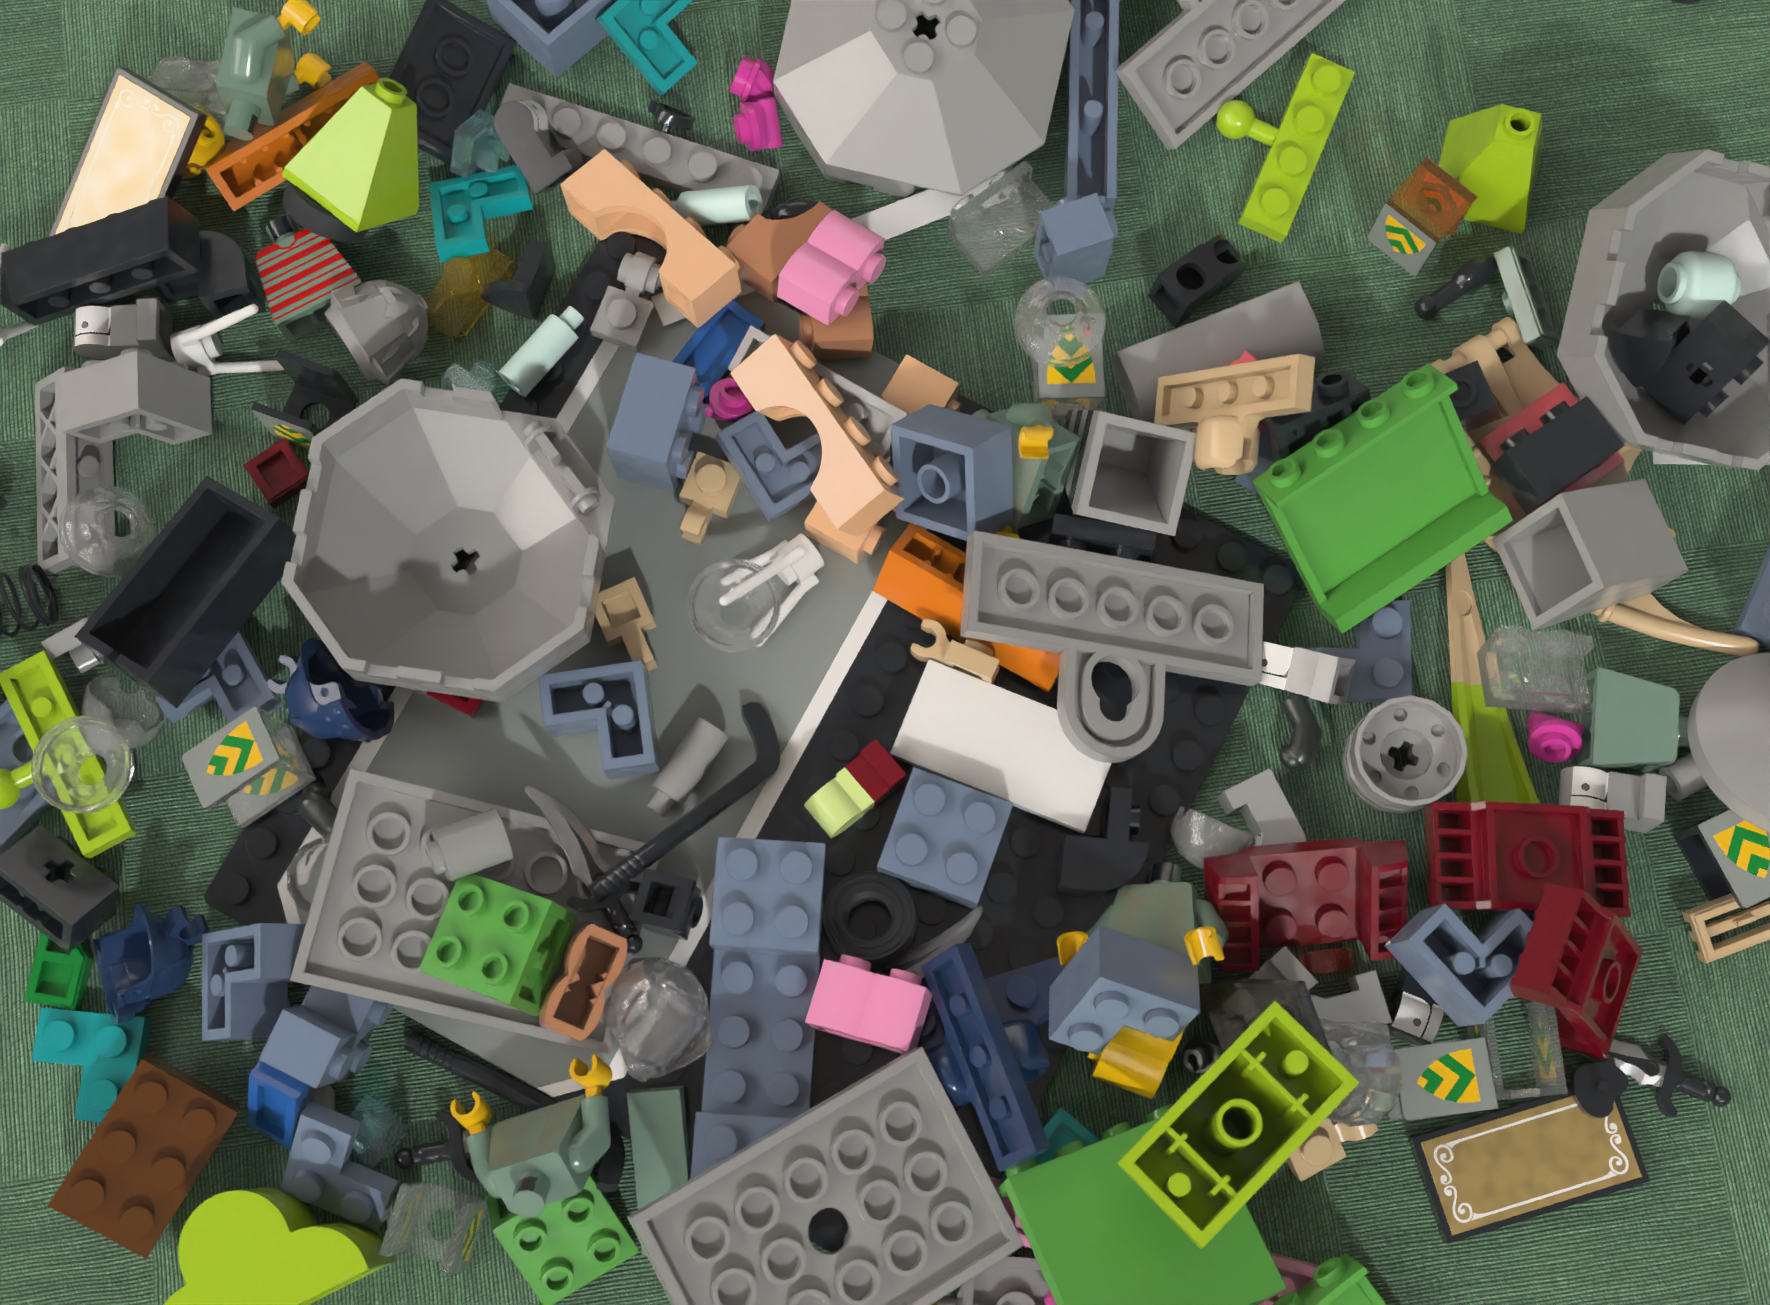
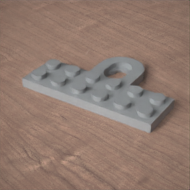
(1212, 57)
(1112, 612)

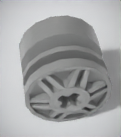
(1431, 744)

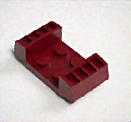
(1506, 851)
(1308, 896)
(1580, 964)

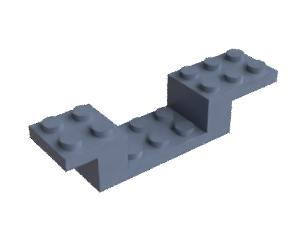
(761, 990)

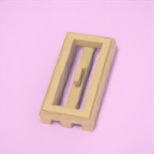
(1701, 933)

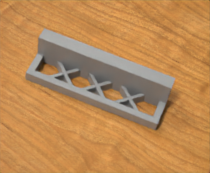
(65, 471)

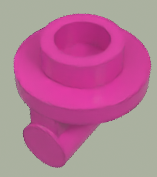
(758, 125)
(728, 402)
(1553, 737)

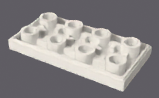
(998, 746)

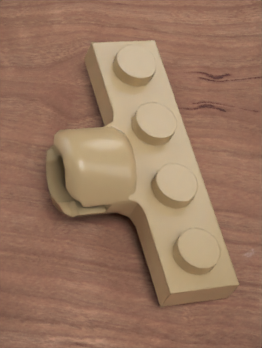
(1229, 405)

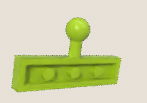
(1293, 145)
(39, 703)

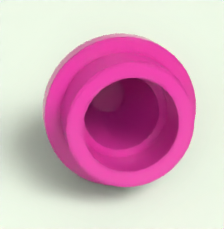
(753, 80)

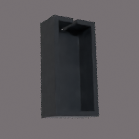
(190, 591)

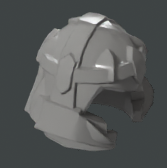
(380, 326)

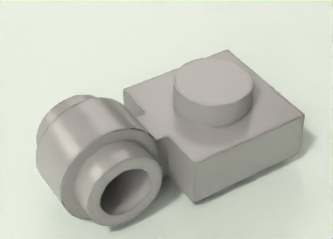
(625, 314)

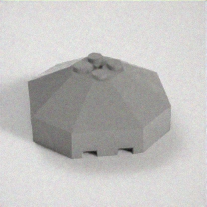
(918, 109)
(1669, 209)
(408, 489)

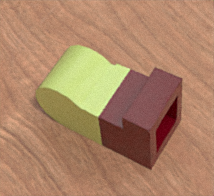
(856, 789)

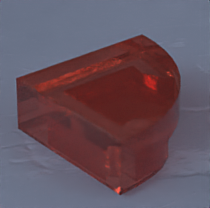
(1328, 961)

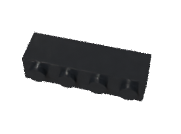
(100, 261)

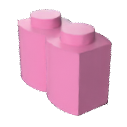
(831, 268)
(869, 1005)

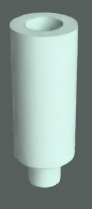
(720, 205)
(541, 351)

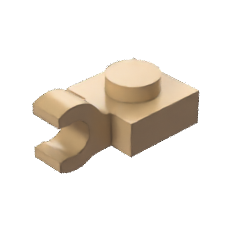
(709, 491)
(625, 618)
(969, 658)
(1325, 1147)

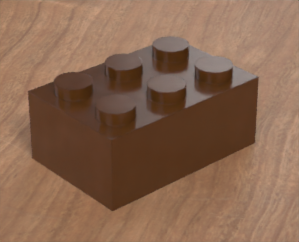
(145, 1155)

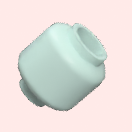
(1698, 283)

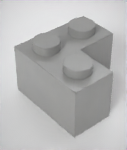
(134, 397)

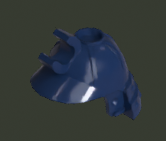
(326, 703)
(146, 959)

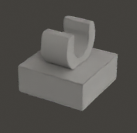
(66, 642)

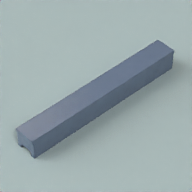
(1092, 101)

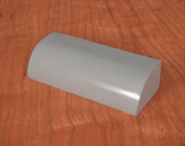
(1264, 326)

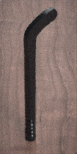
(766, 764)
(610, 1164)

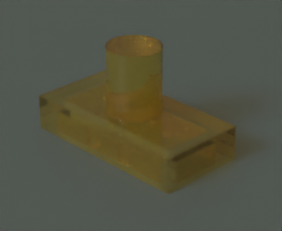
(456, 298)

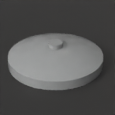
(1732, 736)

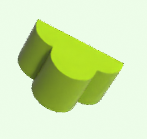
(1237, 1124)
(269, 1251)

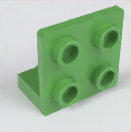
(499, 942)
(564, 1244)

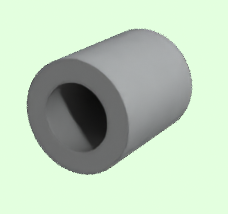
(469, 845)

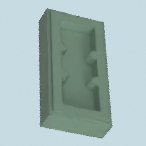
(1525, 298)

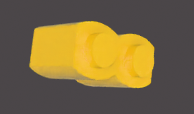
(1134, 1061)

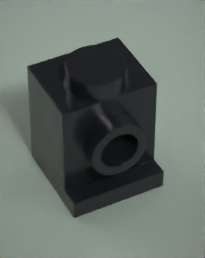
(675, 905)

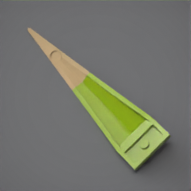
(1493, 760)

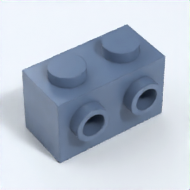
(1075, 238)

